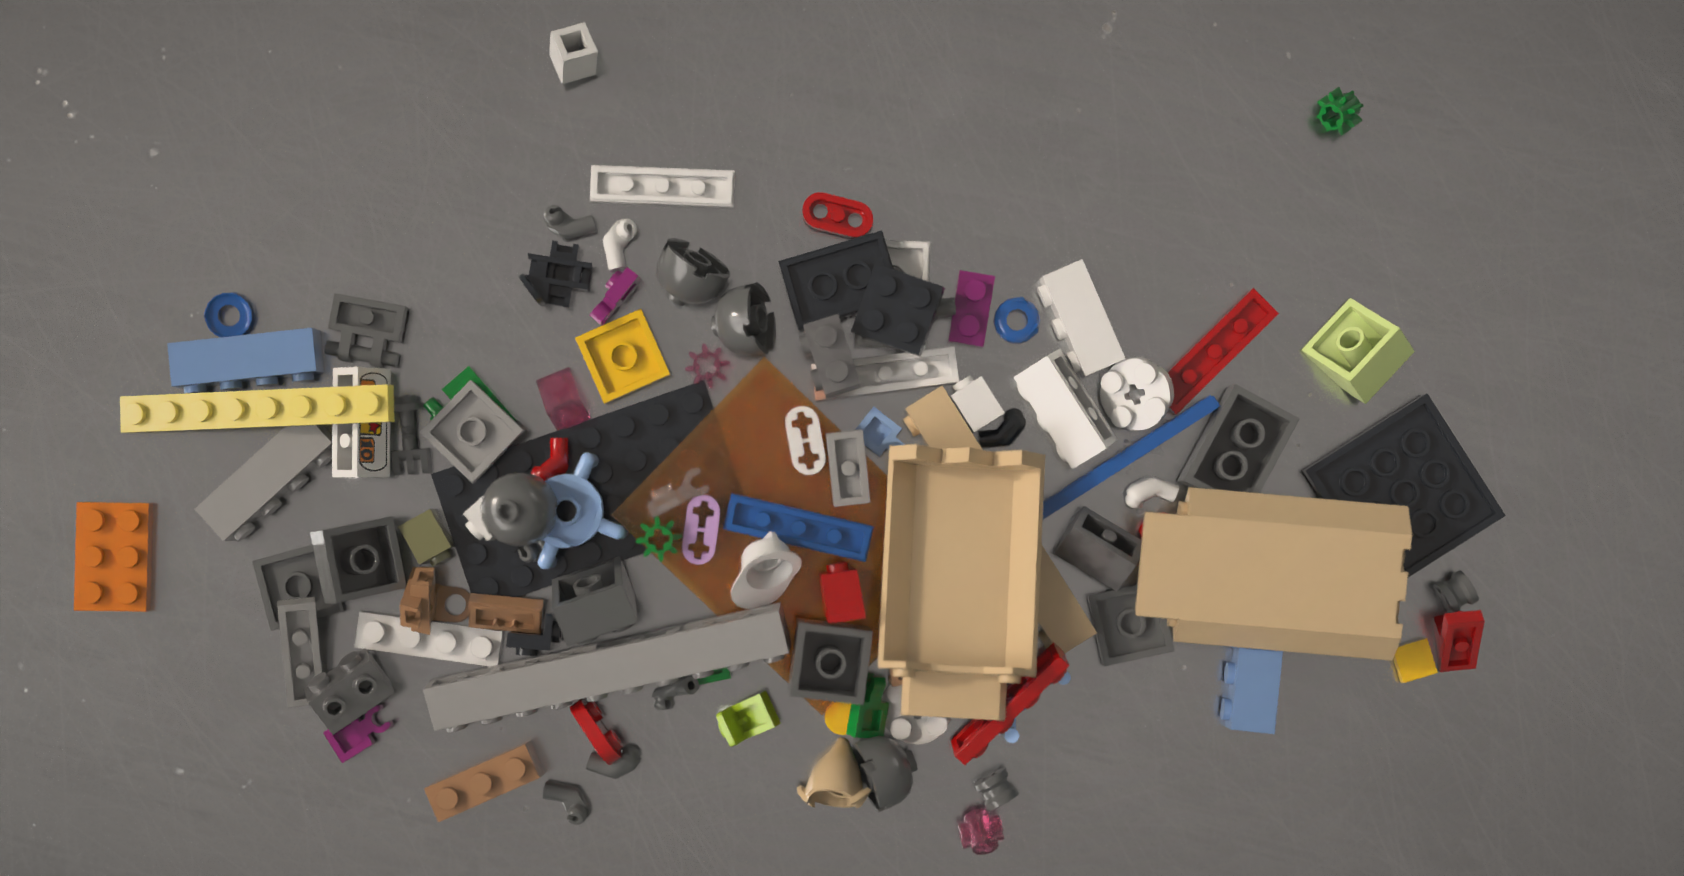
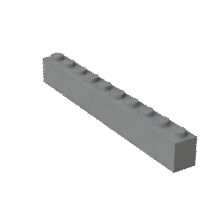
(608, 667)

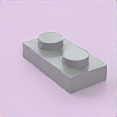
(847, 467)

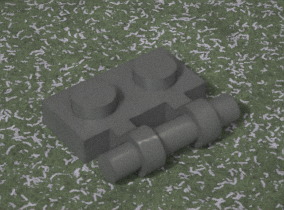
(365, 318)

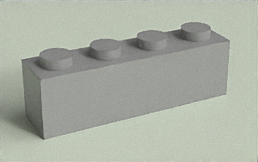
(264, 479)

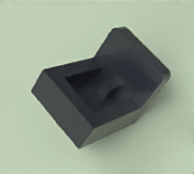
(529, 643)

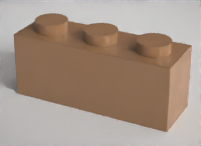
(484, 781)

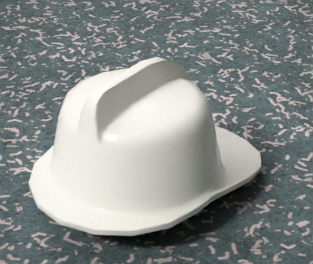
(765, 572)

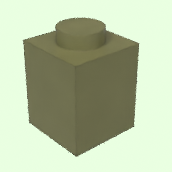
(428, 538)

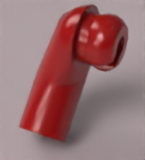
(558, 460)

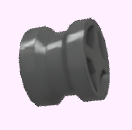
(1456, 592)
(996, 789)

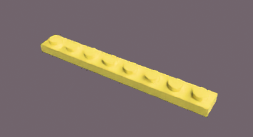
(257, 408)

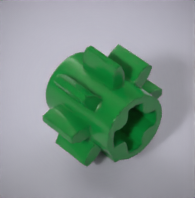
(1339, 111)
(651, 545)

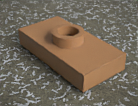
(505, 613)

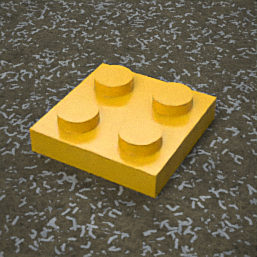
(623, 356)

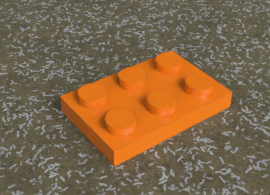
(113, 556)

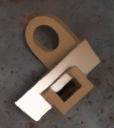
(426, 601)

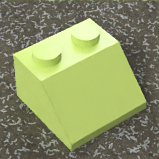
(1359, 350)

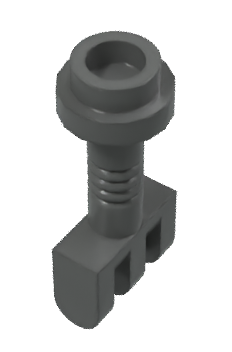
(405, 406)

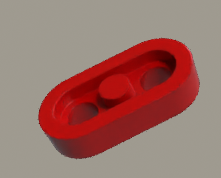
(838, 213)
(605, 742)

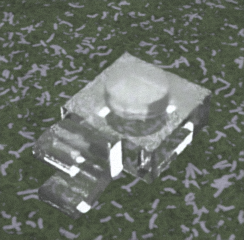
(667, 498)

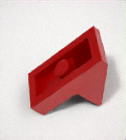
(1458, 639)

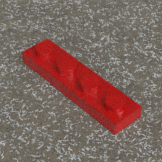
(1219, 347)
(975, 737)

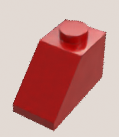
(841, 593)

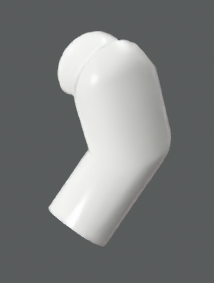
(616, 240)
(1147, 488)

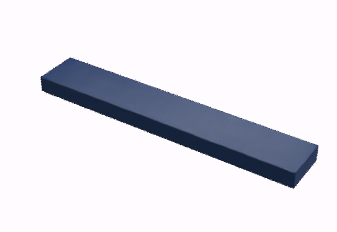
(1129, 455)

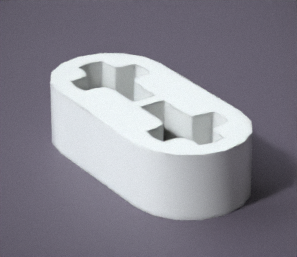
(796, 442)

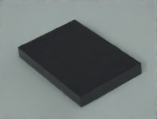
(832, 277)

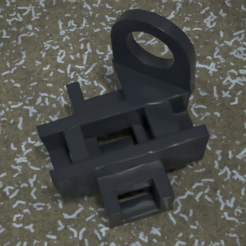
(560, 279)

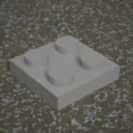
(472, 431)

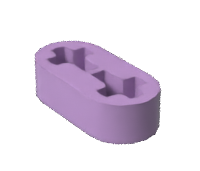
(710, 529)

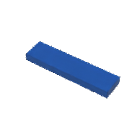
(798, 527)

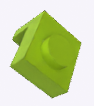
(747, 718)

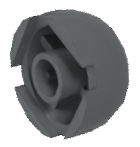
(689, 274)
(743, 321)
(519, 509)
(885, 770)

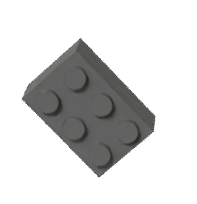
(1239, 444)

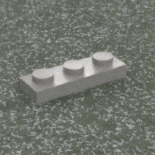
(299, 647)

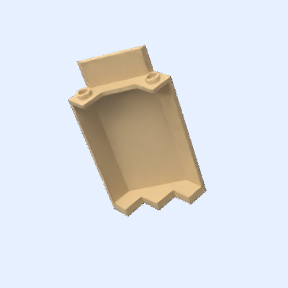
(1277, 572)
(961, 577)

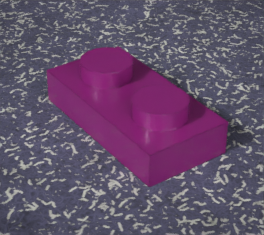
(972, 309)

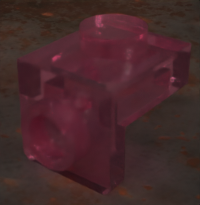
(562, 399)

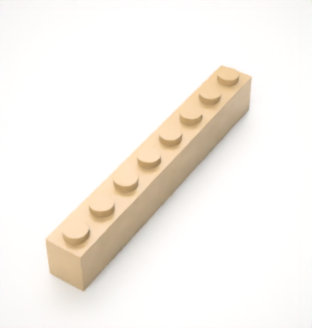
(1059, 611)

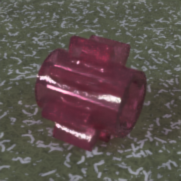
(708, 376)
(981, 831)

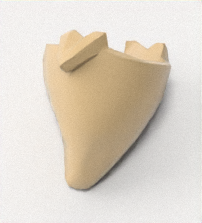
(835, 780)

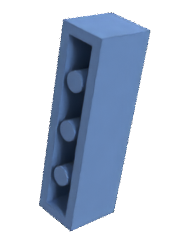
(245, 359)
(1252, 690)

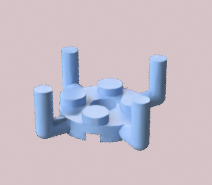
(588, 512)

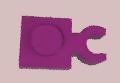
(620, 287)
(356, 735)

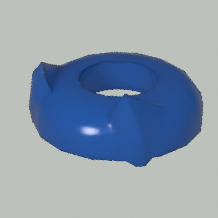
(214, 322)
(1009, 334)

